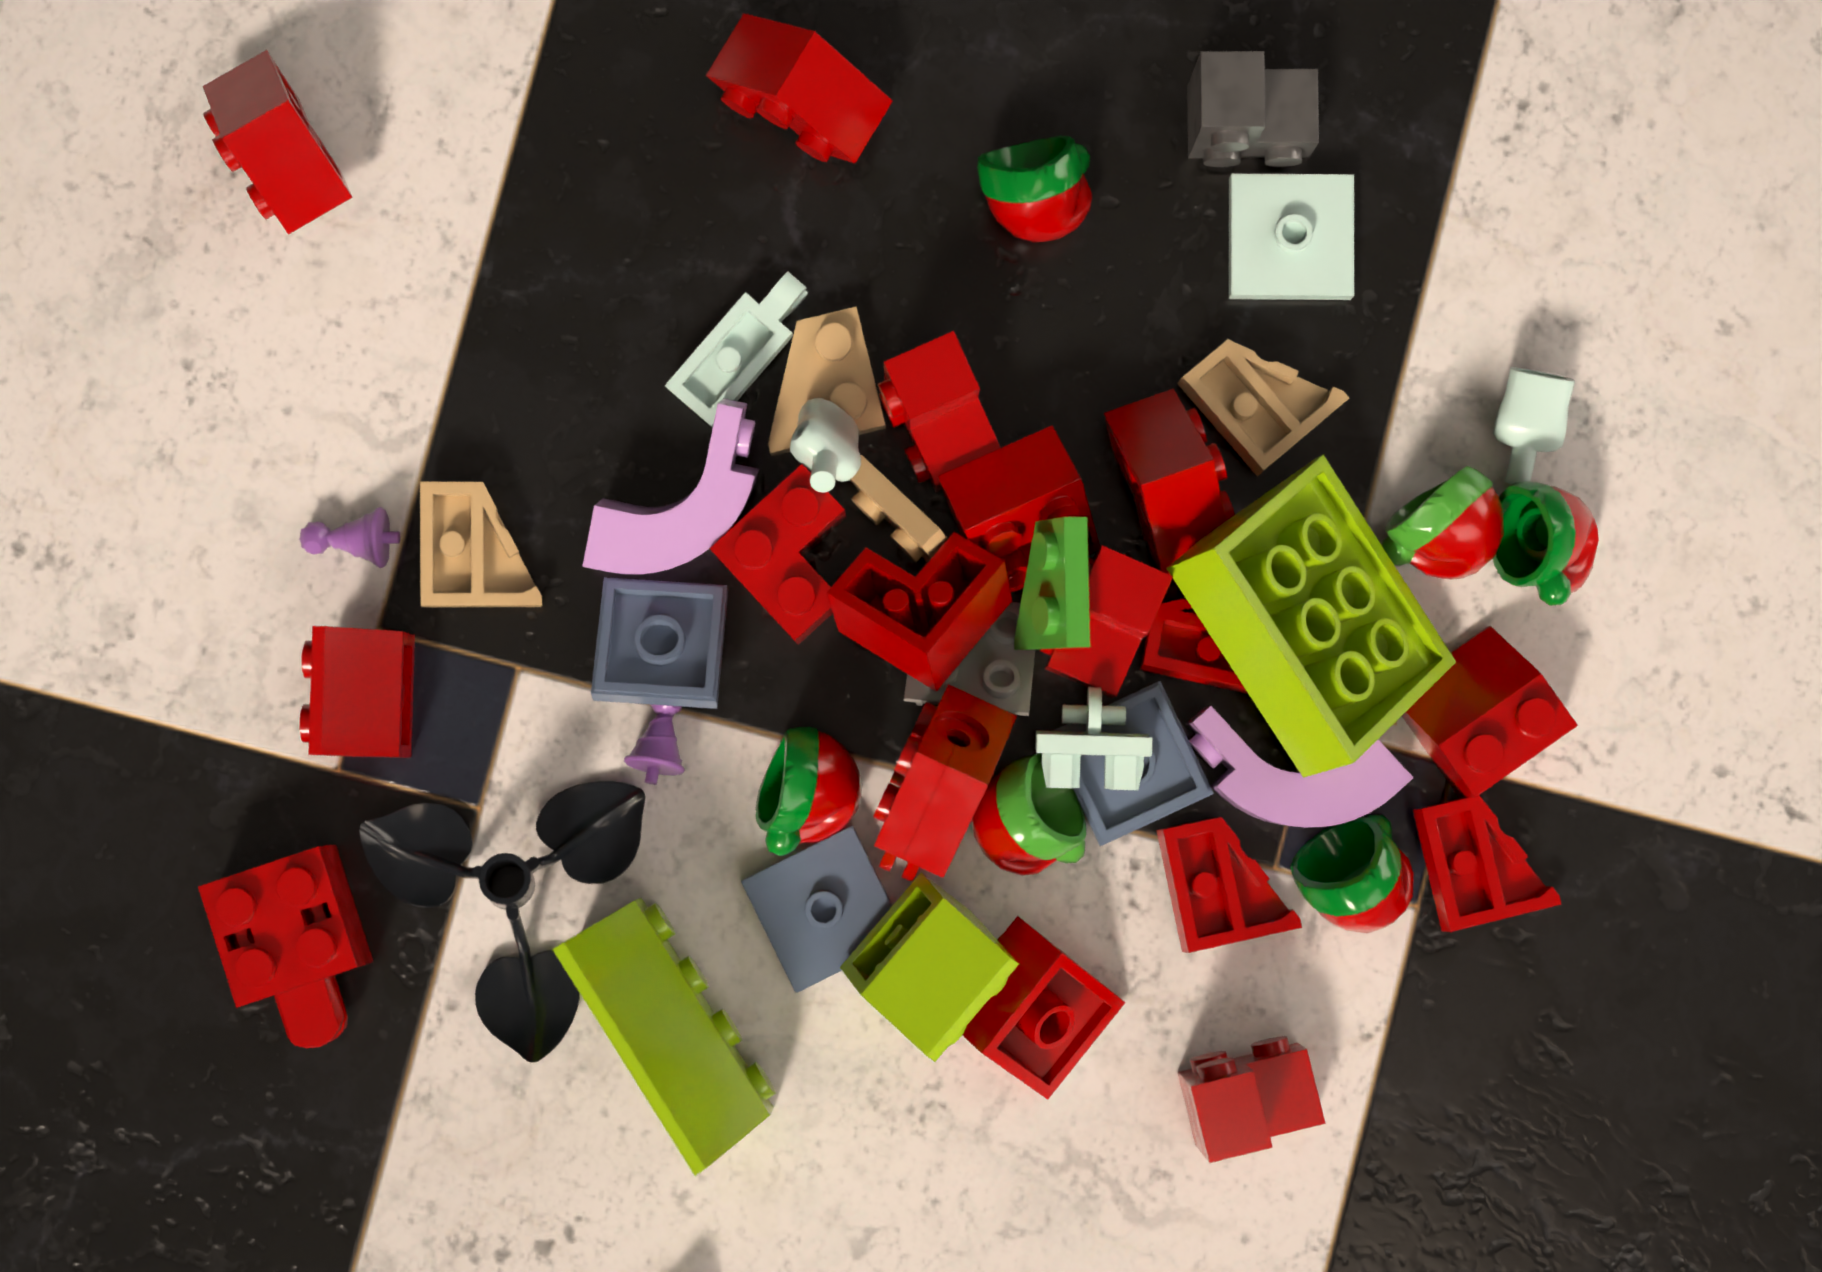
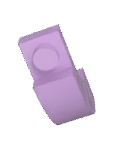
(656, 539)
(1287, 796)

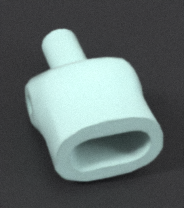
(1532, 418)
(826, 443)

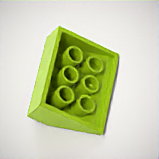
(1313, 618)
(668, 1032)

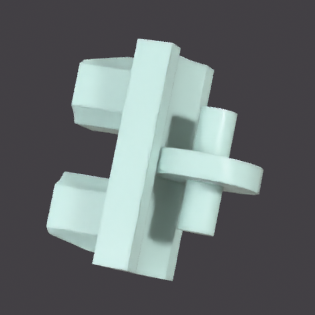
(1122, 751)

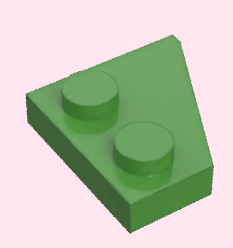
(1056, 587)

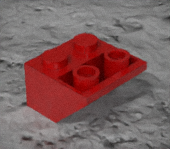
(1009, 490)
(358, 692)

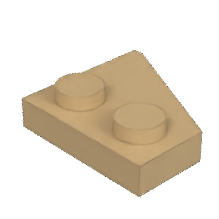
(828, 363)
(1257, 402)
(882, 500)
(469, 551)

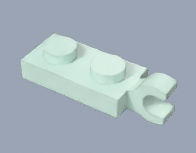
(737, 349)

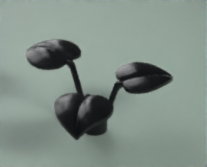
(422, 852)

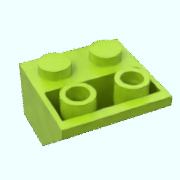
(929, 966)

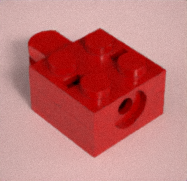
(940, 781)
(285, 944)

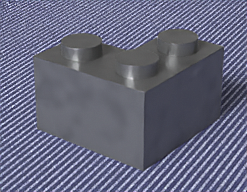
(1250, 110)

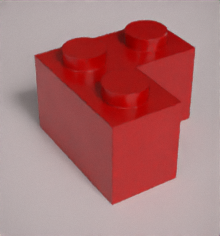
(801, 85)
(269, 136)
(940, 407)
(1169, 473)
(770, 549)
(1121, 612)
(927, 619)
(1249, 1098)

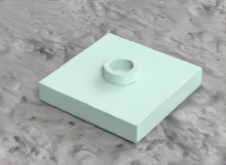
(1291, 236)

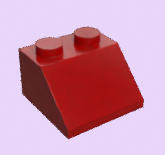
(1487, 715)
(1043, 1012)

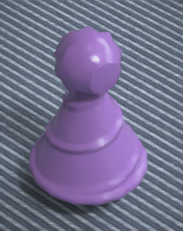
(363, 537)
(657, 748)

